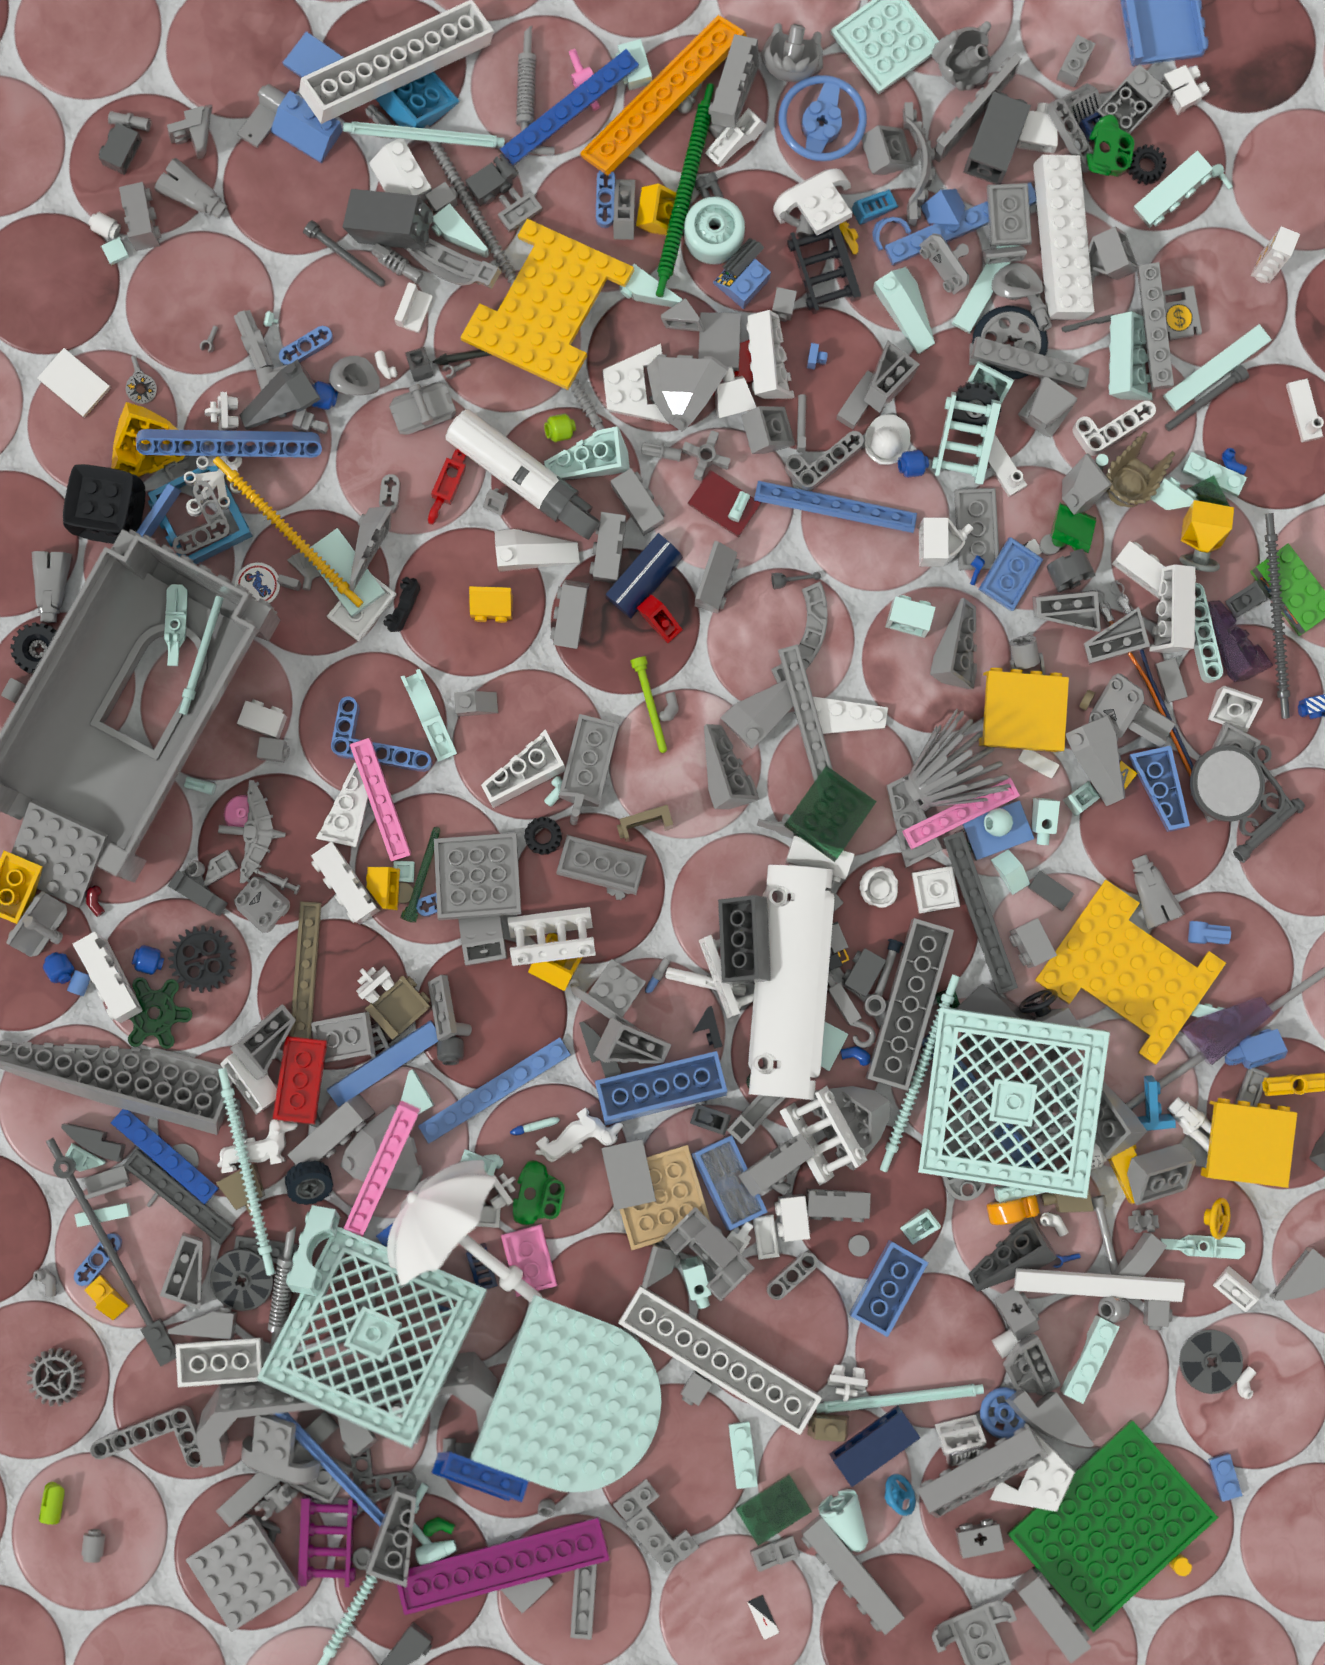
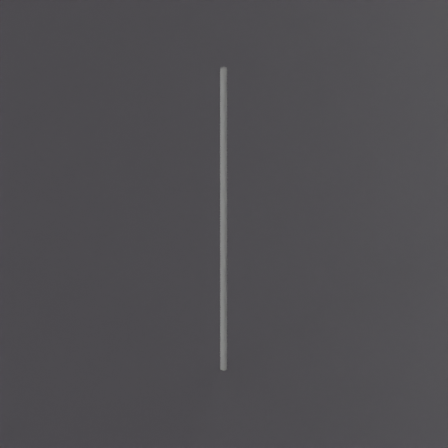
(1198, 1058)

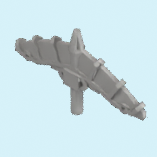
(256, 832)

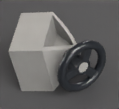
(1041, 1007)

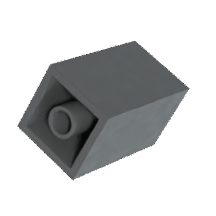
(997, 138)
(387, 219)

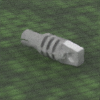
(396, 263)

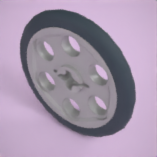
(1015, 315)

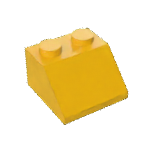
(655, 208)
(490, 603)
(555, 972)

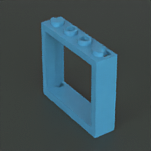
(217, 547)

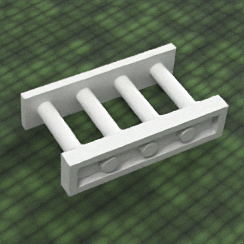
(546, 923)
(730, 1003)
(820, 1168)

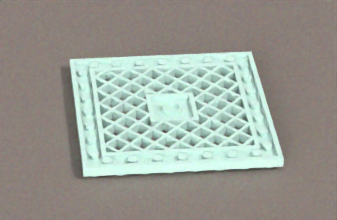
(1014, 1102)
(372, 1337)

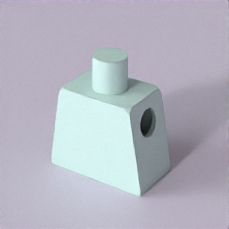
(1043, 810)
(695, 1275)

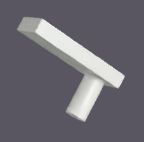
(1304, 410)
(1004, 469)

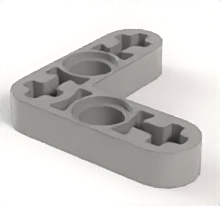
(211, 520)

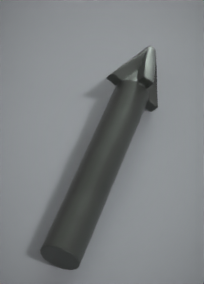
(445, 359)

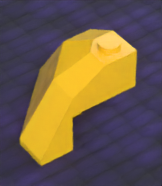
(125, 454)

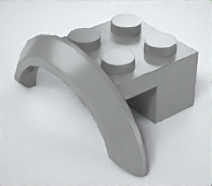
(612, 991)

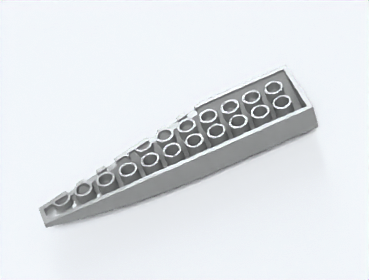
(131, 1079)

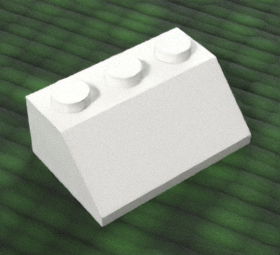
(399, 171)
(805, 855)

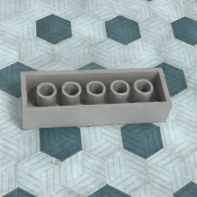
(982, 1472)

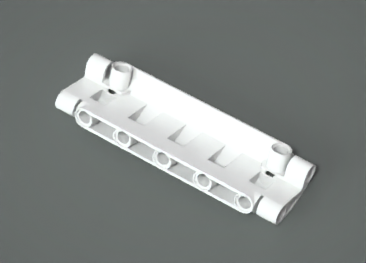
(792, 1006)

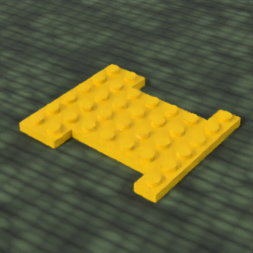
(546, 306)
(1128, 970)

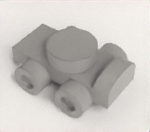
(1141, 1223)

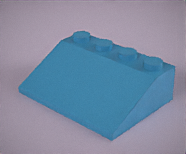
(421, 97)

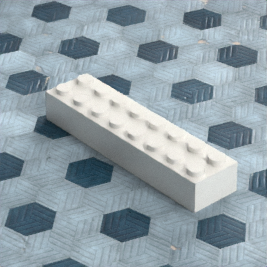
(1063, 237)

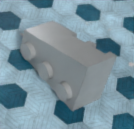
(1072, 609)
(569, 613)
(776, 1165)

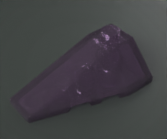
(1237, 652)
(1223, 1030)

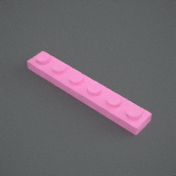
(380, 799)
(957, 816)

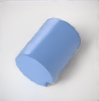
(79, 983)

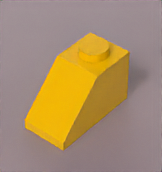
(384, 886)

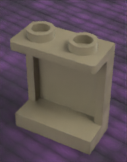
(644, 818)
(399, 1007)

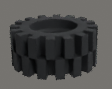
(1152, 154)
(552, 826)

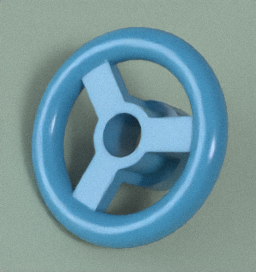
(896, 1496)

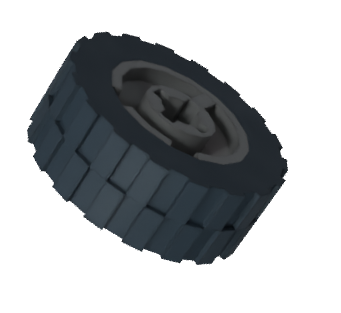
(308, 1182)

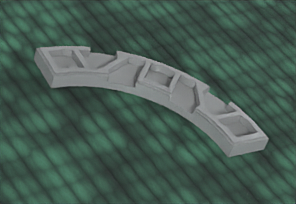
(815, 627)

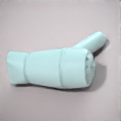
(429, 1551)

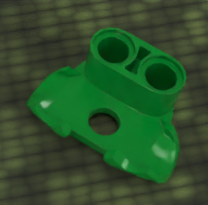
(1108, 131)
(529, 1210)

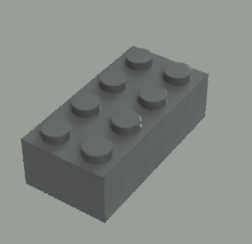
(744, 940)

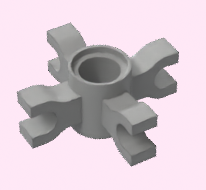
(718, 460)
(277, 1499)

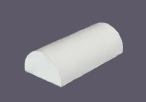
(219, 1362)

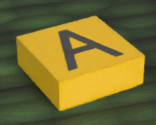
(1128, 774)

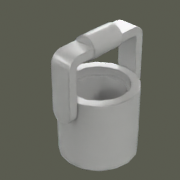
(1026, 653)

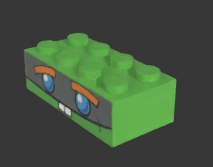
(1301, 592)

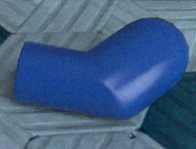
(1229, 460)

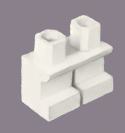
(1183, 89)

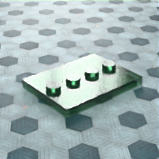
(830, 813)

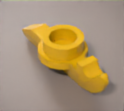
(850, 236)

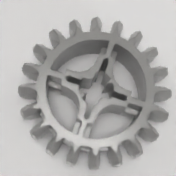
(60, 1383)

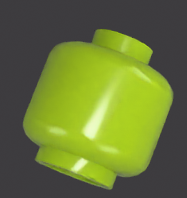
(559, 427)

